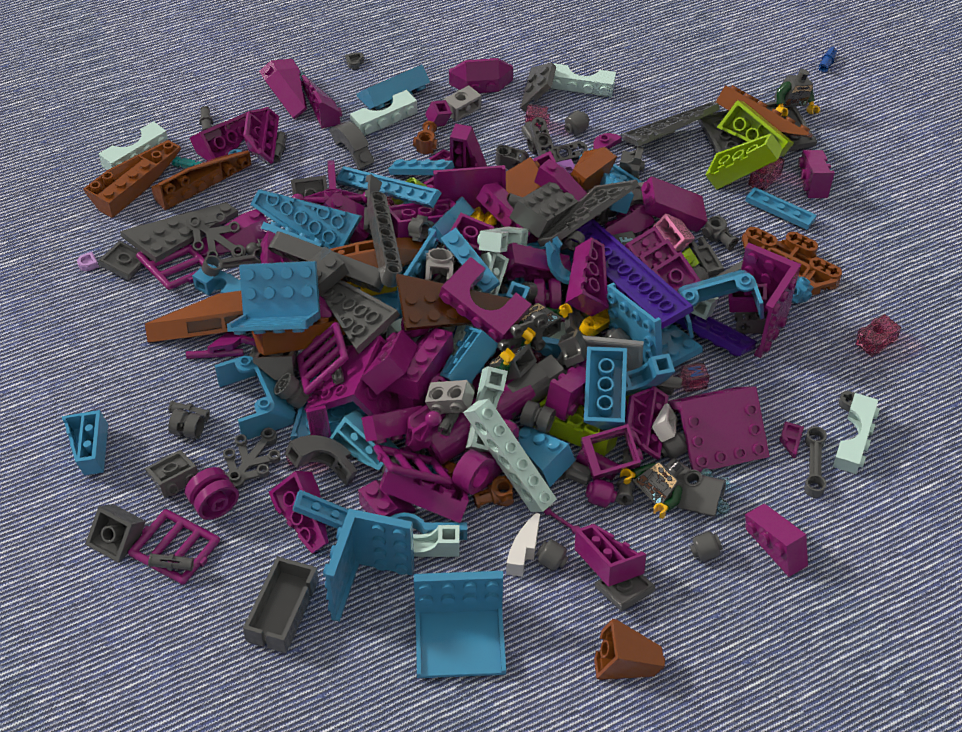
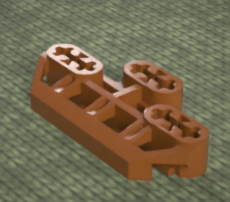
(801, 250)

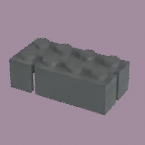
(542, 208)
(281, 604)

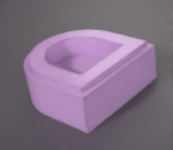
(87, 262)

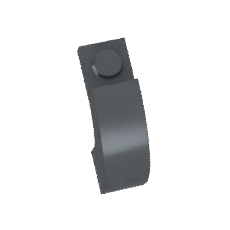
(355, 142)
(322, 450)

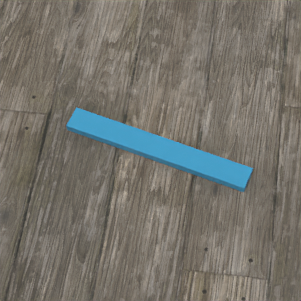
(390, 187)

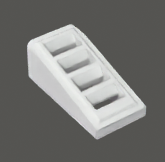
(665, 423)

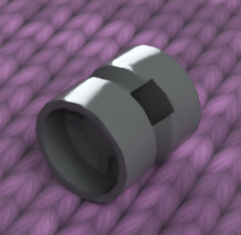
(291, 389)
(537, 416)
(186, 424)

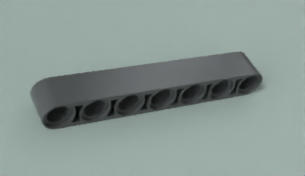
(384, 238)
(300, 250)

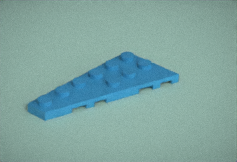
(312, 219)

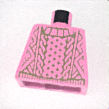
(676, 232)

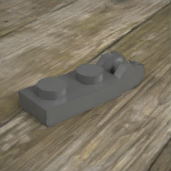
(706, 257)

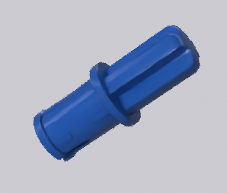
(827, 59)

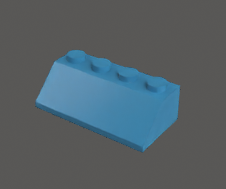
(382, 92)
(605, 387)

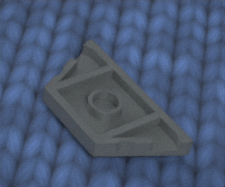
(538, 83)

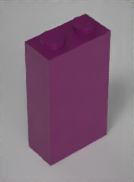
(669, 199)

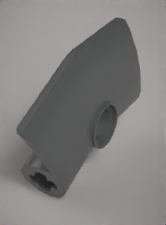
(703, 495)

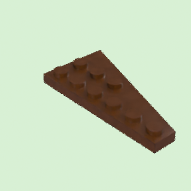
(425, 309)

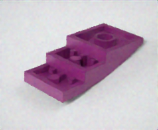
(663, 258)

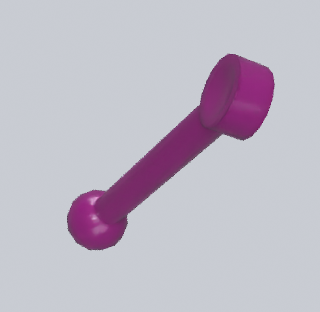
(548, 511)

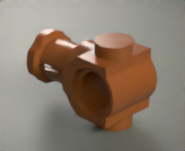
(425, 140)
(494, 495)

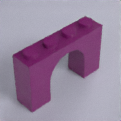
(493, 322)

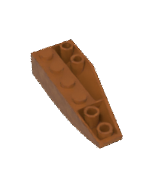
(731, 94)
(198, 178)
(129, 179)
(365, 251)
(197, 319)
(274, 343)

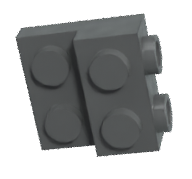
(172, 473)

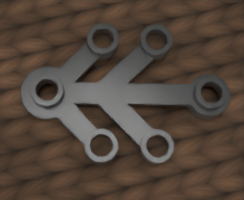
(213, 234)
(536, 322)
(252, 459)

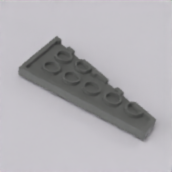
(590, 206)
(359, 313)

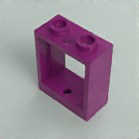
(589, 452)

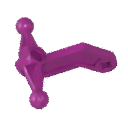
(321, 197)
(421, 426)

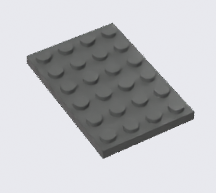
(723, 140)

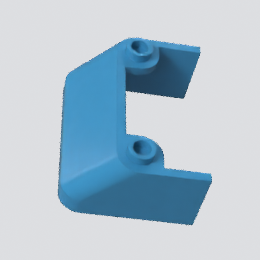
(719, 286)
(270, 410)

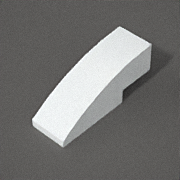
(523, 547)

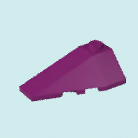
(285, 82)
(323, 106)
(219, 139)
(554, 173)
(635, 220)
(249, 232)
(283, 496)

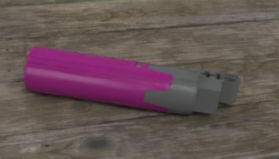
(531, 386)

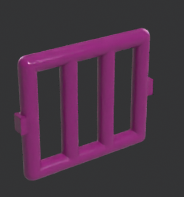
(161, 276)
(327, 373)
(406, 469)
(181, 522)

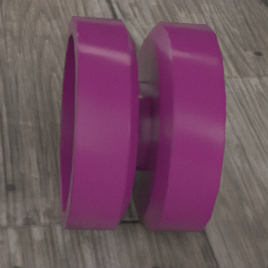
(552, 296)
(211, 493)

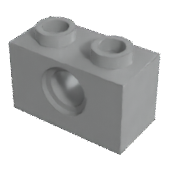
(463, 102)

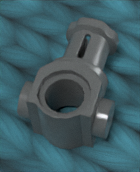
(419, 228)
(717, 230)

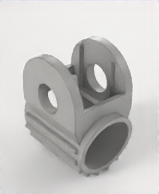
(439, 262)

